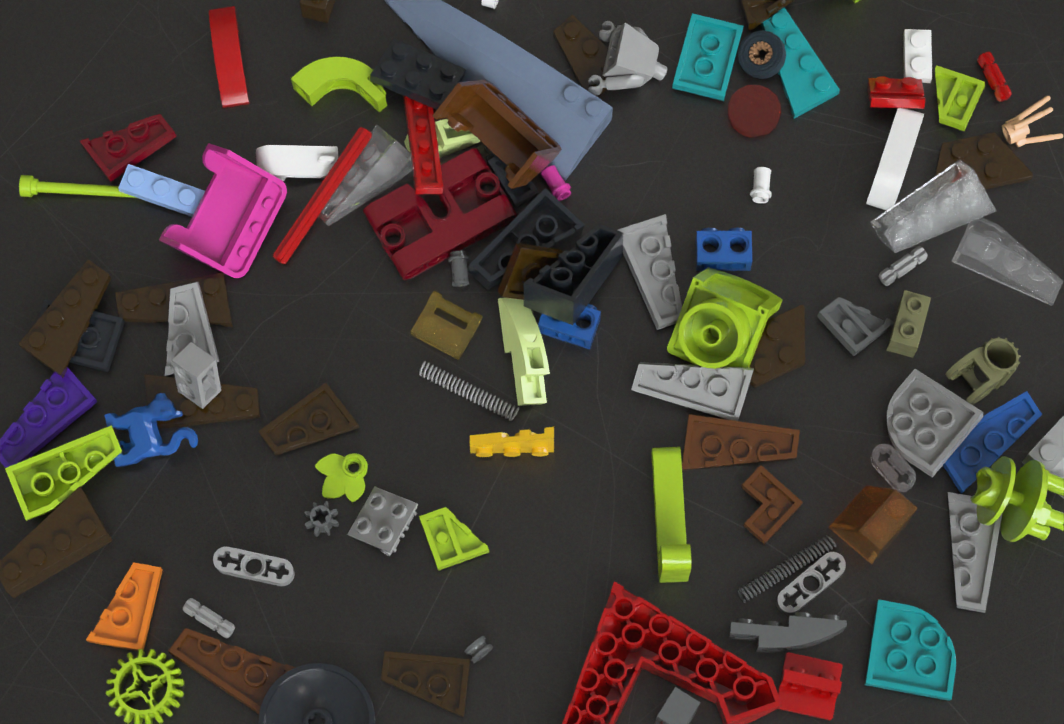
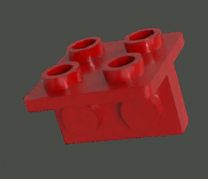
(809, 686)

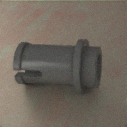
(459, 268)

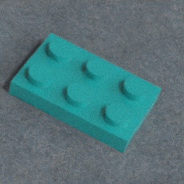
(707, 57)

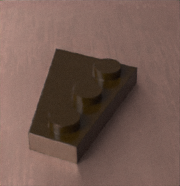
(308, 421)
(430, 678)

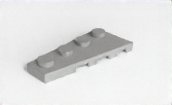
(701, 388)
(972, 551)

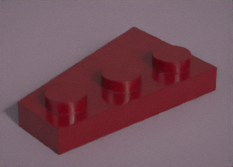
(129, 145)

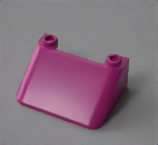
(230, 215)

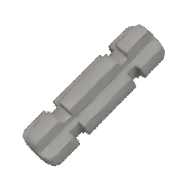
(903, 266)
(208, 618)

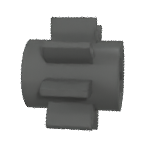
(314, 522)

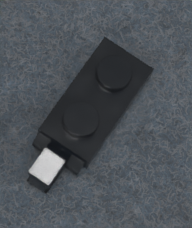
(516, 195)

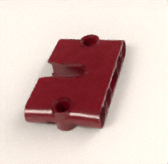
(430, 239)

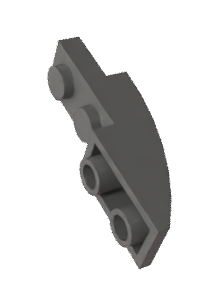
(799, 633)

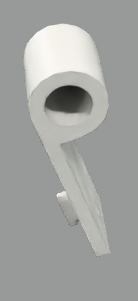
(296, 161)

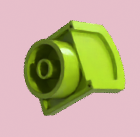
(721, 320)

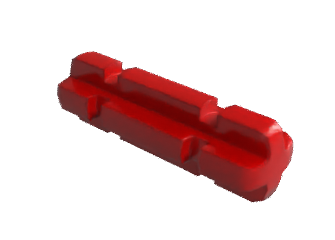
(994, 76)

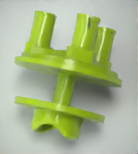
(1019, 499)

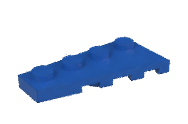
(991, 439)

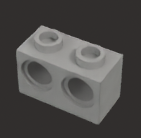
(196, 375)

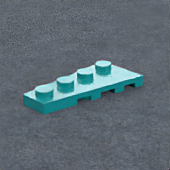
(803, 74)

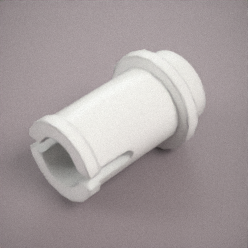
(761, 185)

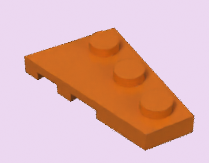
(130, 611)

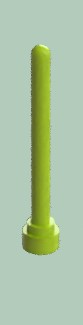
(30, 186)

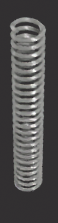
(467, 392)

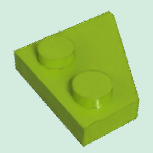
(956, 97)
(450, 539)

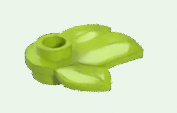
(340, 479)

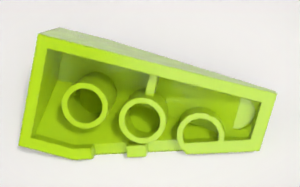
(54, 475)

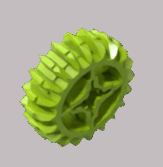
(156, 682)

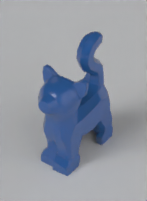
(144, 431)

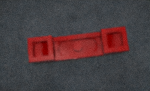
(228, 57)

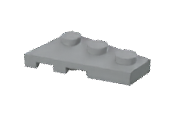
(188, 323)

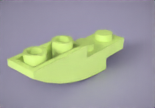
(527, 349)

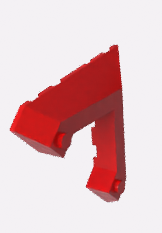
(641, 637)

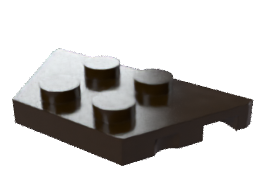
(988, 156)
(780, 347)

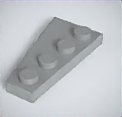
(651, 264)

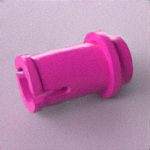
(556, 183)

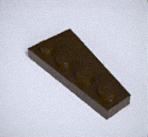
(152, 302)
(229, 405)

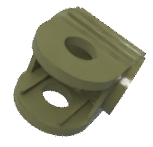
(996, 349)

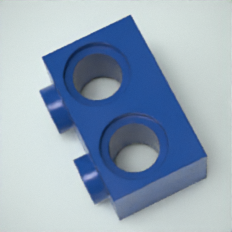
(724, 257)
(572, 333)

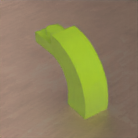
(338, 73)

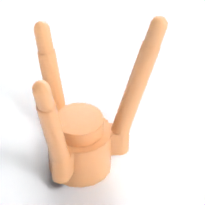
(1017, 127)

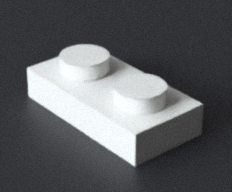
(917, 54)

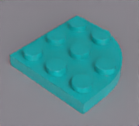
(910, 652)

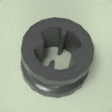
(478, 649)

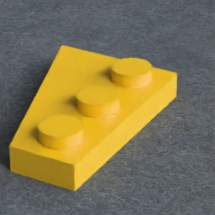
(523, 442)

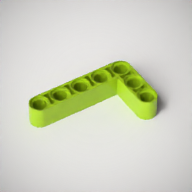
(672, 550)

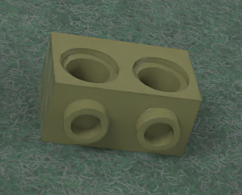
(908, 324)

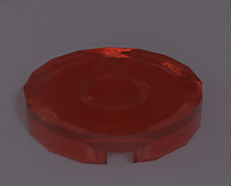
(754, 110)

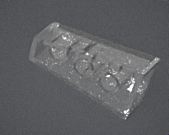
(934, 208)

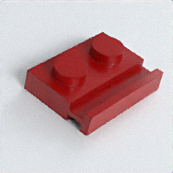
(896, 93)

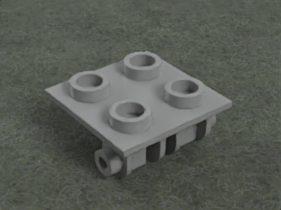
(383, 520)

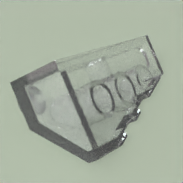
(375, 170)
(999, 256)

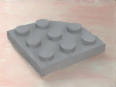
(928, 422)

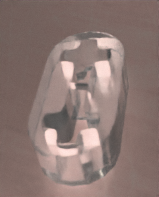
(897, 463)

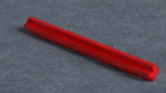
(322, 195)

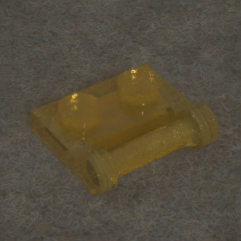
(443, 333)

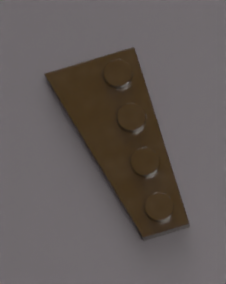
(60, 327)

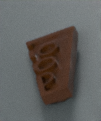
(730, 442)
(229, 667)

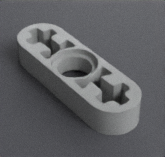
(235, 554)
(832, 576)

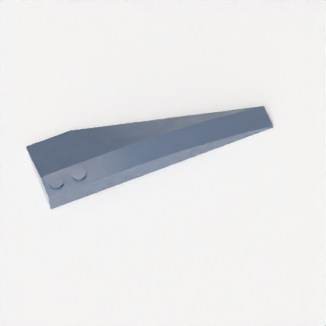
(545, 95)

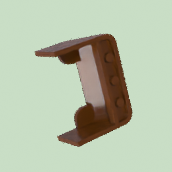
(500, 127)

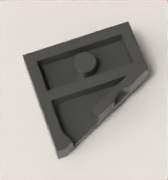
(853, 324)

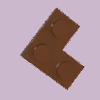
(776, 504)

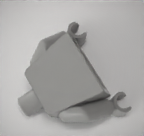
(629, 59)

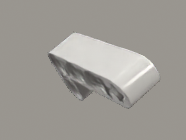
(895, 159)

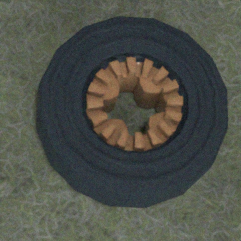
(750, 49)

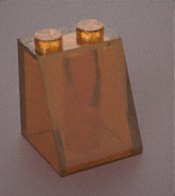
(873, 520)

